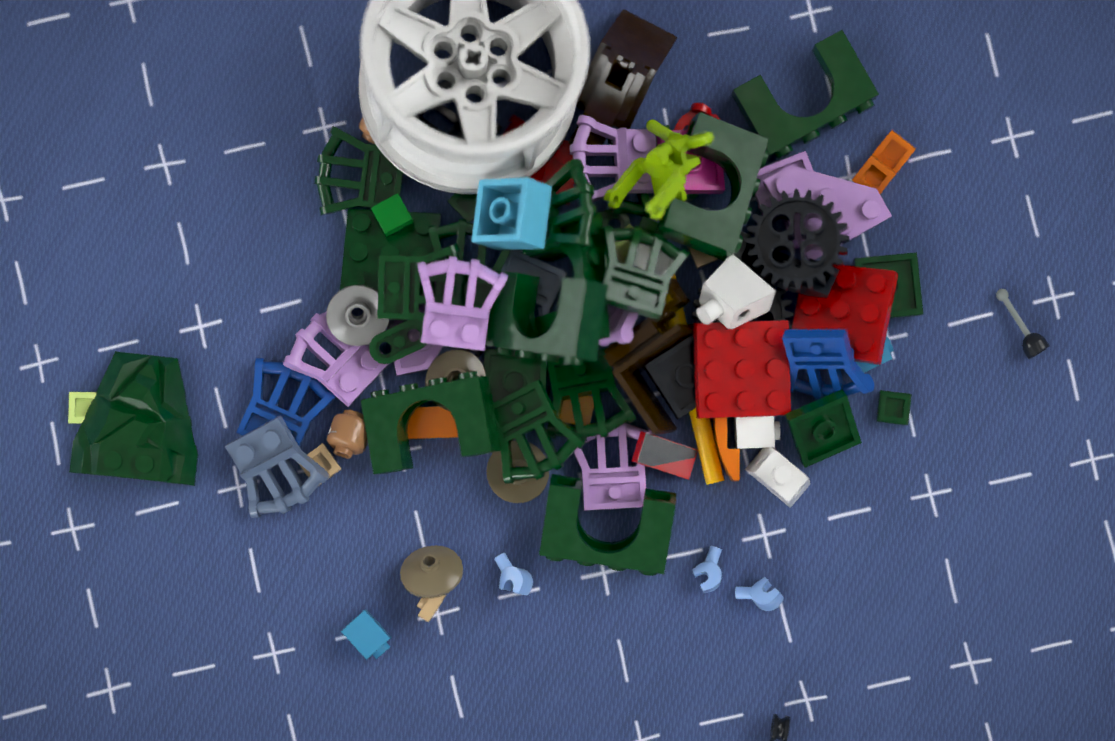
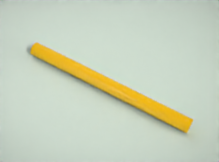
(701, 426)

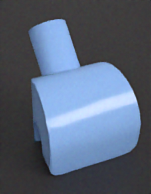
(710, 569)
(513, 577)
(758, 593)

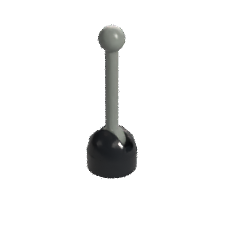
(1033, 343)

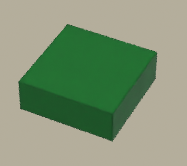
(392, 214)

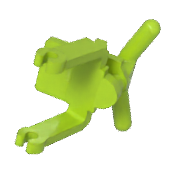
(665, 165)

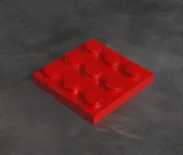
(857, 302)
(741, 370)

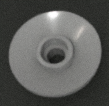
(350, 328)

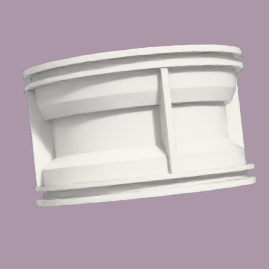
(458, 163)

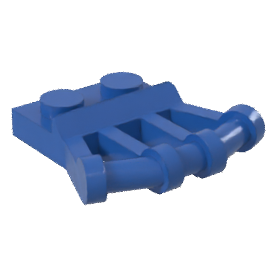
(823, 350)
(261, 411)

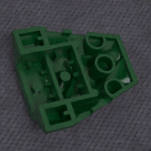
(138, 424)

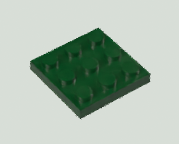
(367, 241)

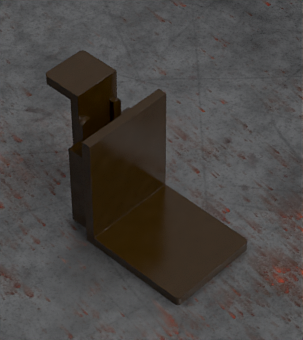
(622, 72)
(649, 341)

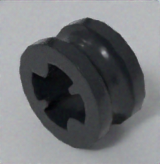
(779, 728)

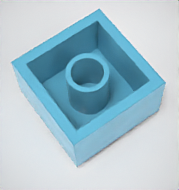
(511, 214)

